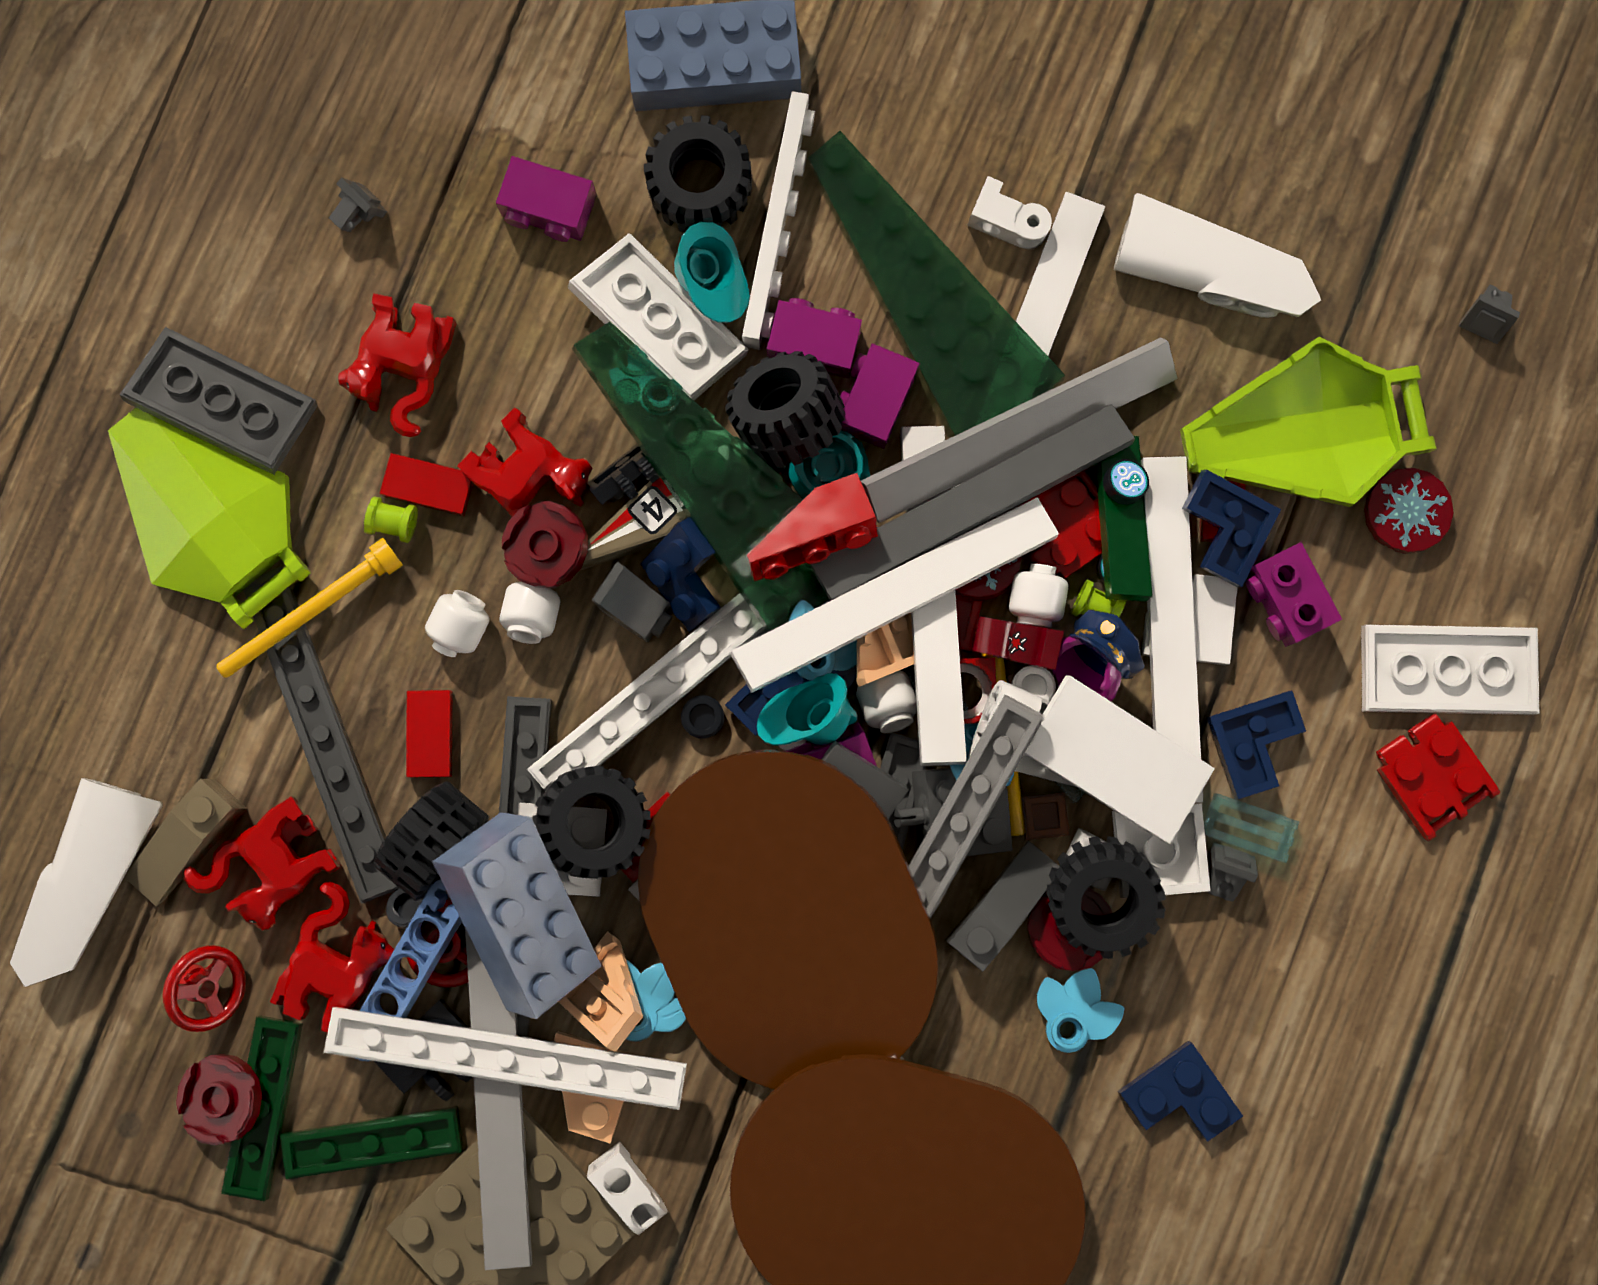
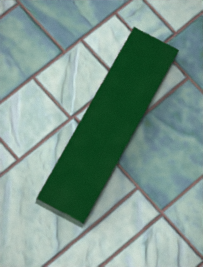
(1123, 538)
(371, 1142)
(254, 1155)

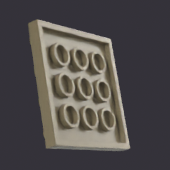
(569, 1221)

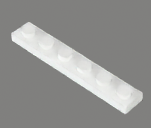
(782, 204)

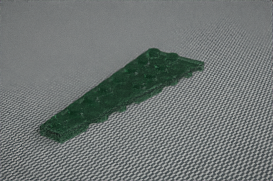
(965, 341)
(706, 469)

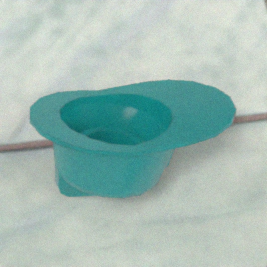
(712, 272)
(807, 712)

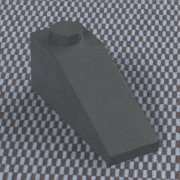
(633, 604)
(1003, 907)

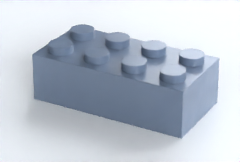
(713, 54)
(517, 914)

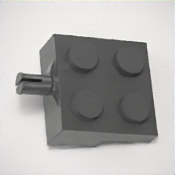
(930, 793)

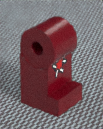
(1018, 642)

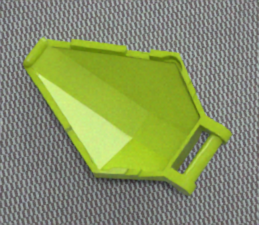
(1311, 426)
(205, 515)

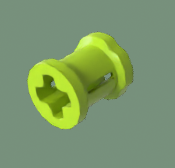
(390, 519)
(1094, 599)

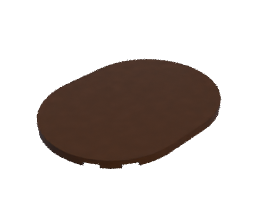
(786, 916)
(904, 1181)

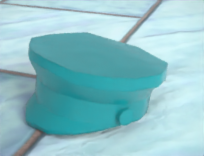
(837, 461)

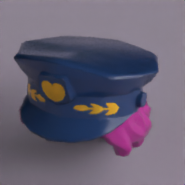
(1099, 653)

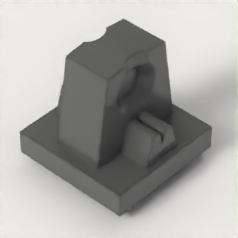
(355, 205)
(1490, 315)
(1230, 871)

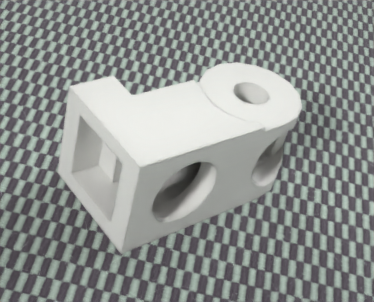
(1009, 219)
(626, 1189)

